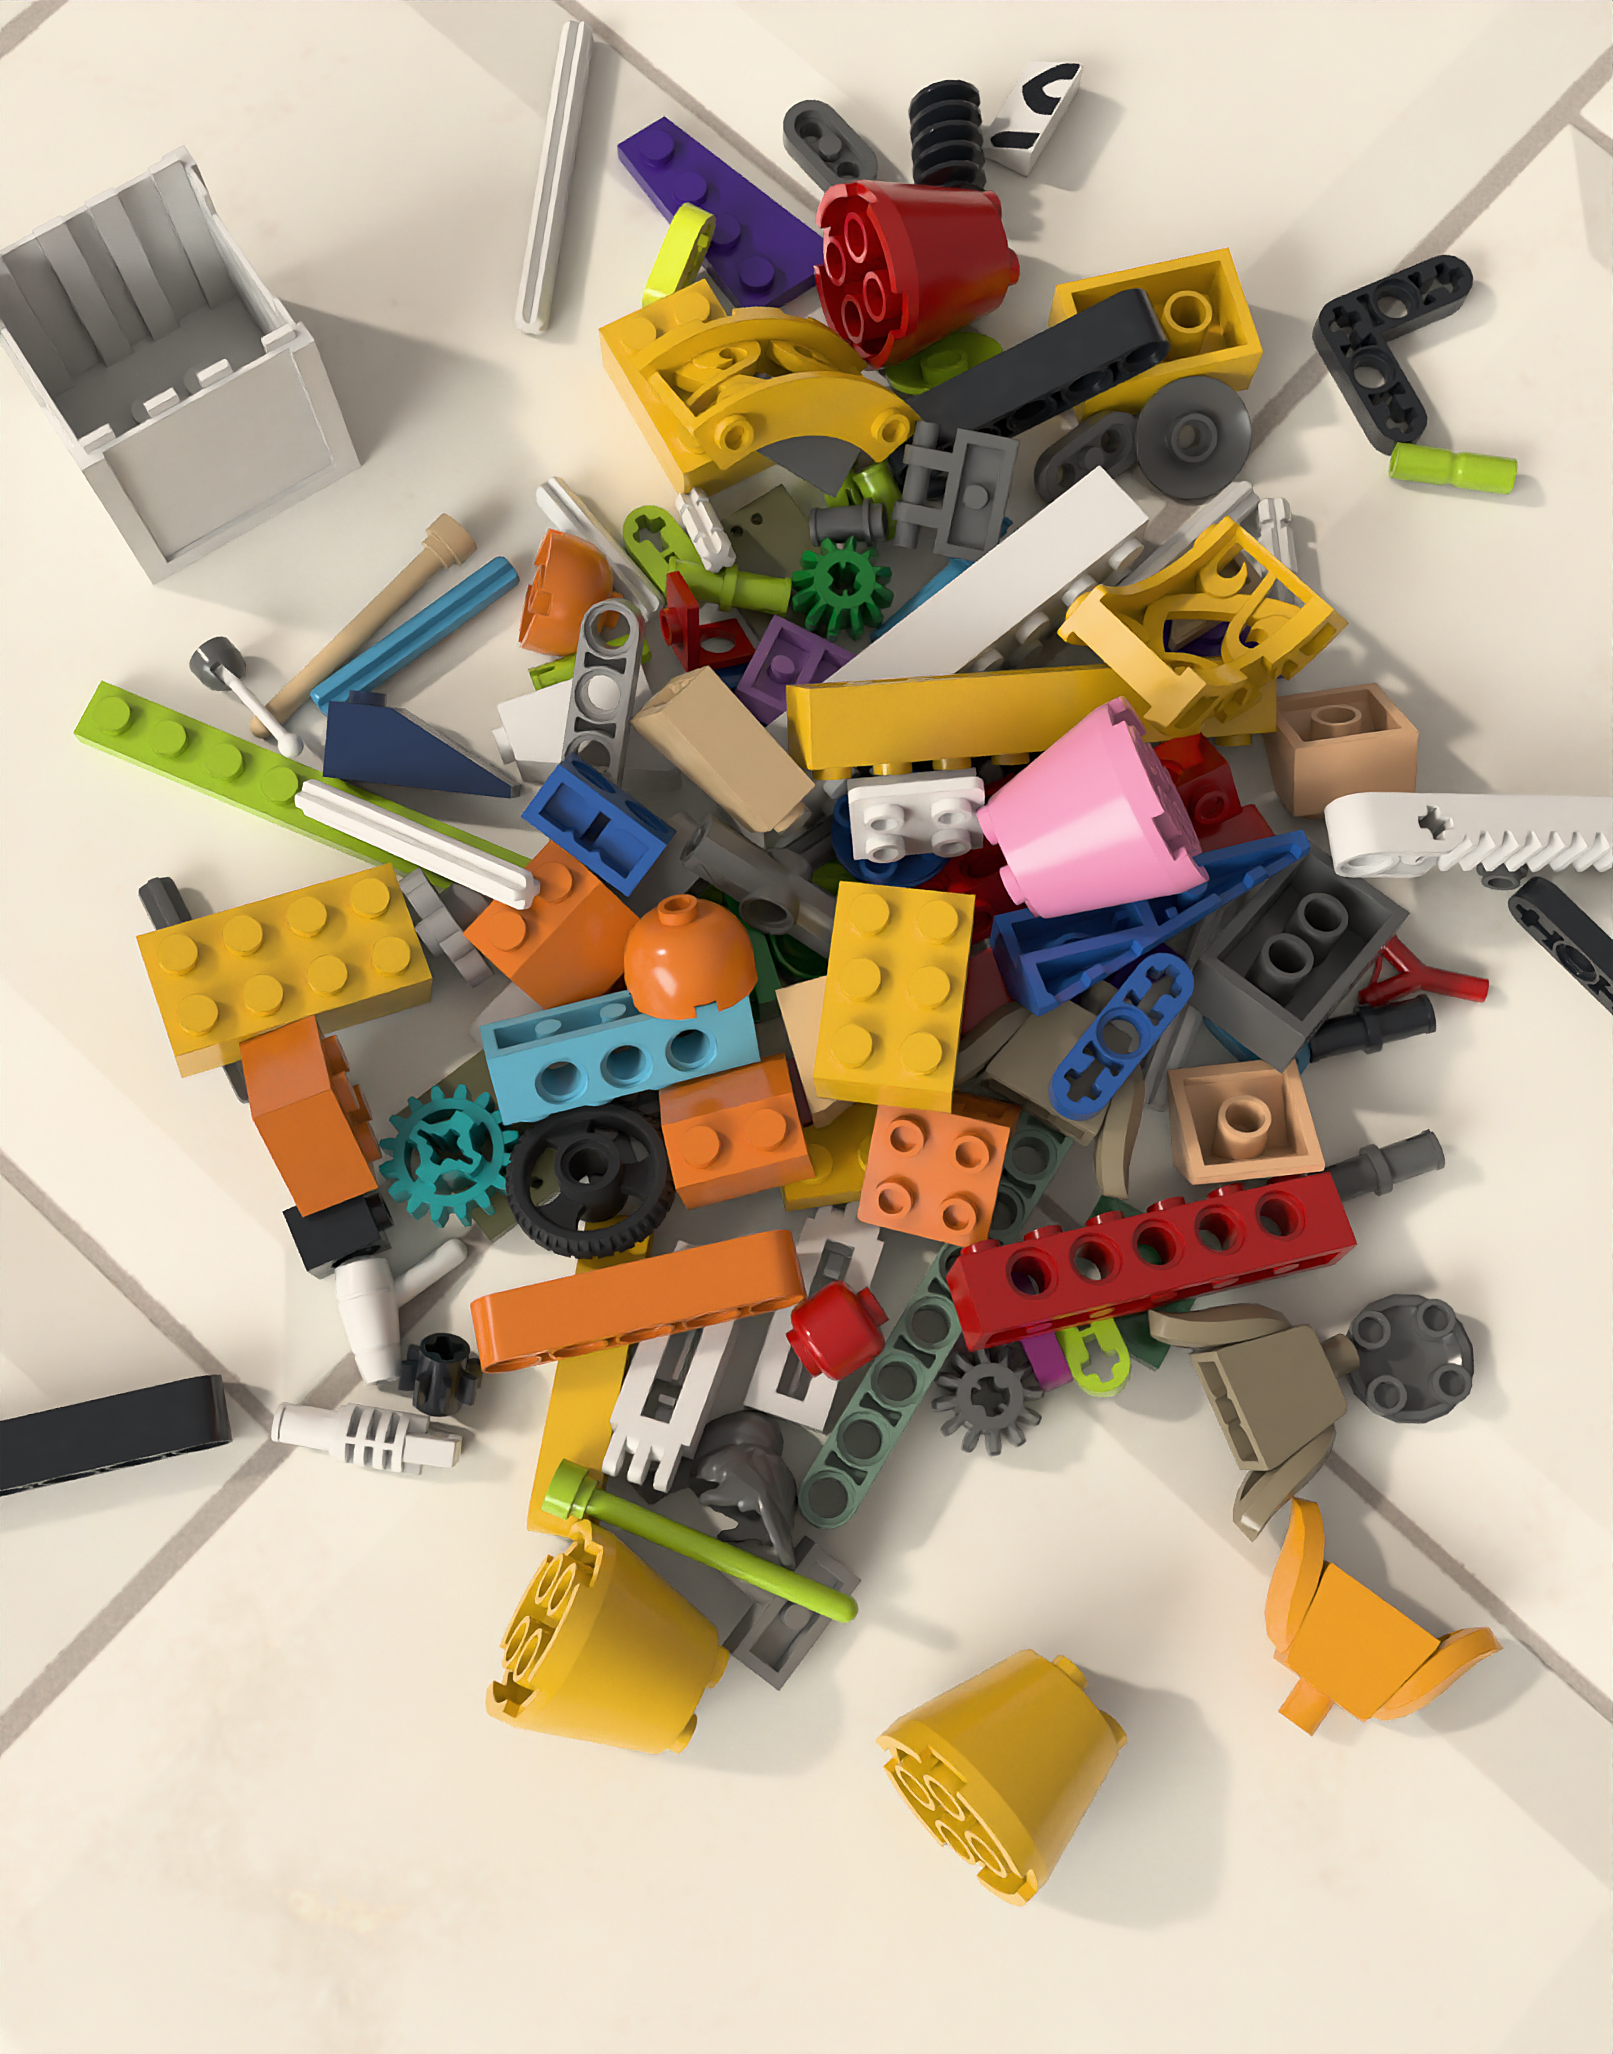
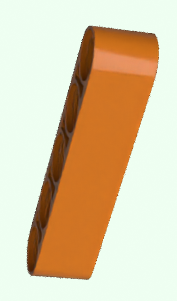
(637, 1301)

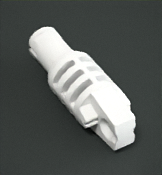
(368, 1436)

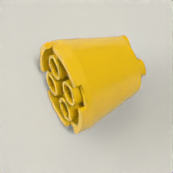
(606, 1651)
(1005, 1767)

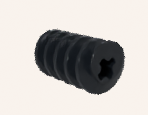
(947, 136)

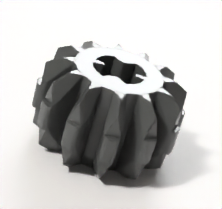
(974, 1416)

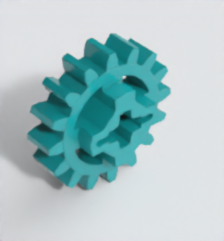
(437, 1178)

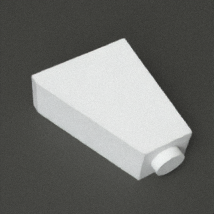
(536, 731)

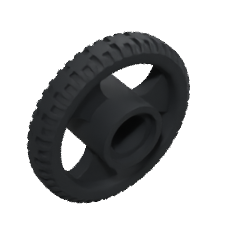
(583, 1153)

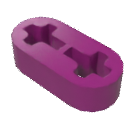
(1043, 1350)

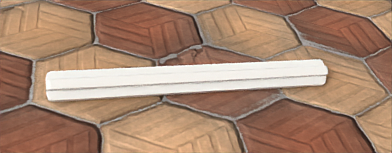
(554, 178)

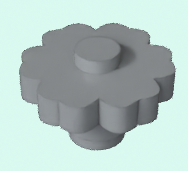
(445, 919)

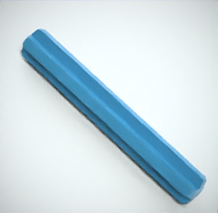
(418, 633)

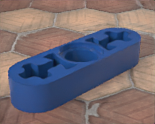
(1135, 989)

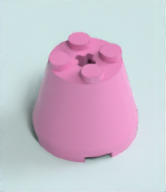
(1093, 821)

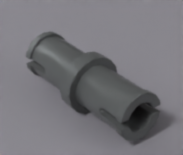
(1380, 1168)

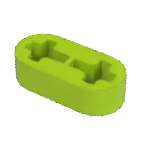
(673, 542)
(1077, 1356)

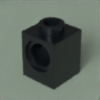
(340, 1232)

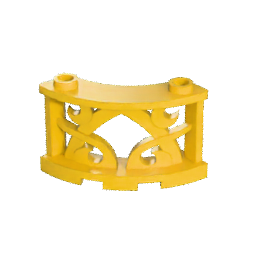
(813, 390)
(1185, 689)

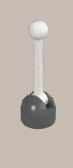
(222, 668)

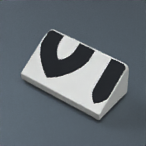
(1031, 114)

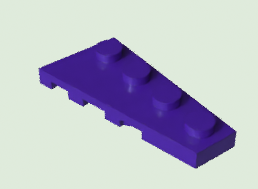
(757, 248)

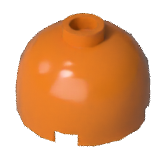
(566, 585)
(687, 958)

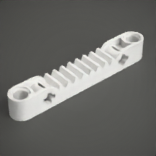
(1414, 831)

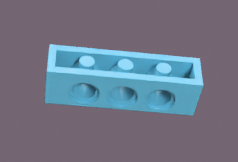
(587, 1034)

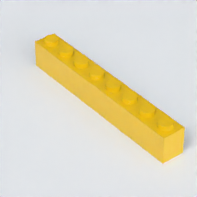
(970, 716)

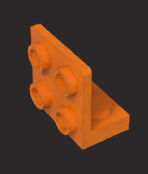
(938, 1169)

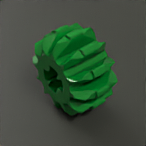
(848, 568)

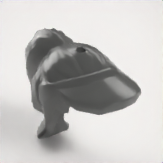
(742, 1477)

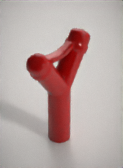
(1417, 976)

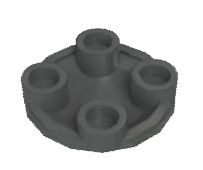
(1411, 1358)

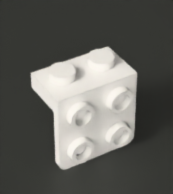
(915, 814)

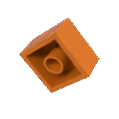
(310, 1114)

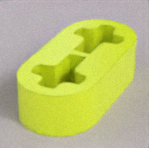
(680, 253)

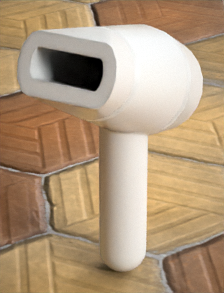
(371, 1304)

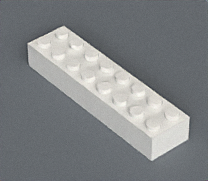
(991, 612)

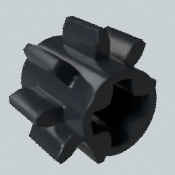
(440, 1374)

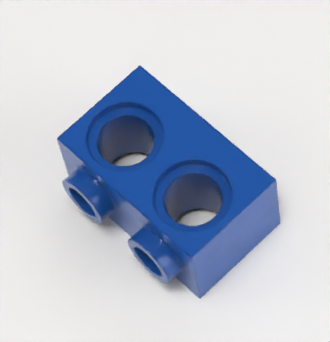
(598, 823)

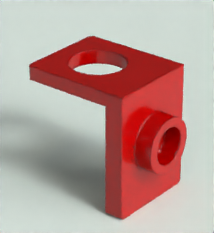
(684, 634)

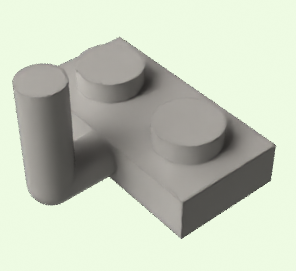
(778, 1632)

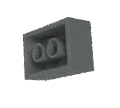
(1293, 956)

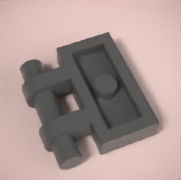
(973, 497)

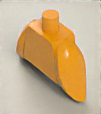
(1352, 1642)

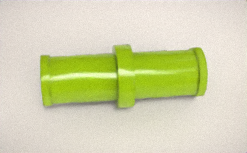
(734, 587)

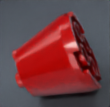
(909, 265)

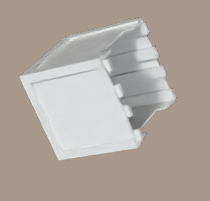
(169, 367)

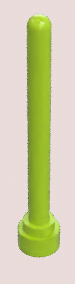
(577, 1494)

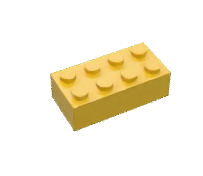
(315, 951)

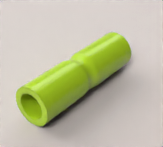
(1460, 469)

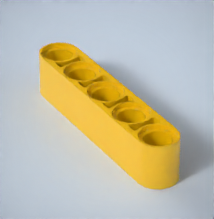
(582, 1405)

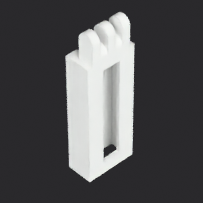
(683, 1359)
(780, 1380)

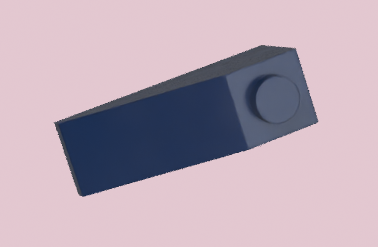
(398, 748)

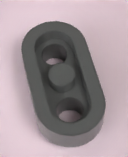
(836, 152)
(1082, 452)

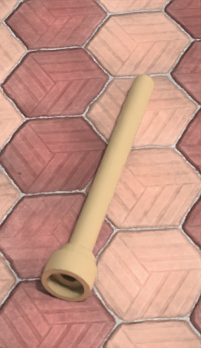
(445, 545)

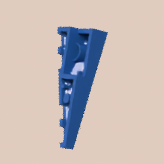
(1064, 955)

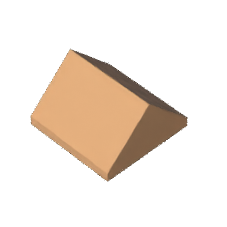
(1240, 1123)

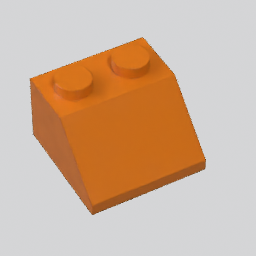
(567, 940)
(734, 1132)

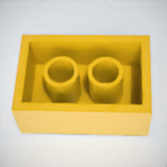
(1200, 313)
(672, 444)
(894, 996)

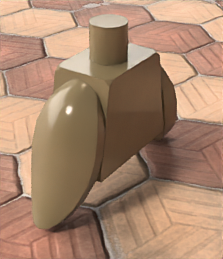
(1021, 1056)
(1270, 1394)

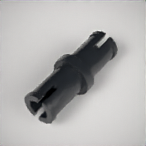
(1372, 1027)

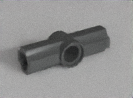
(769, 884)

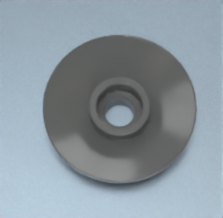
(1219, 444)

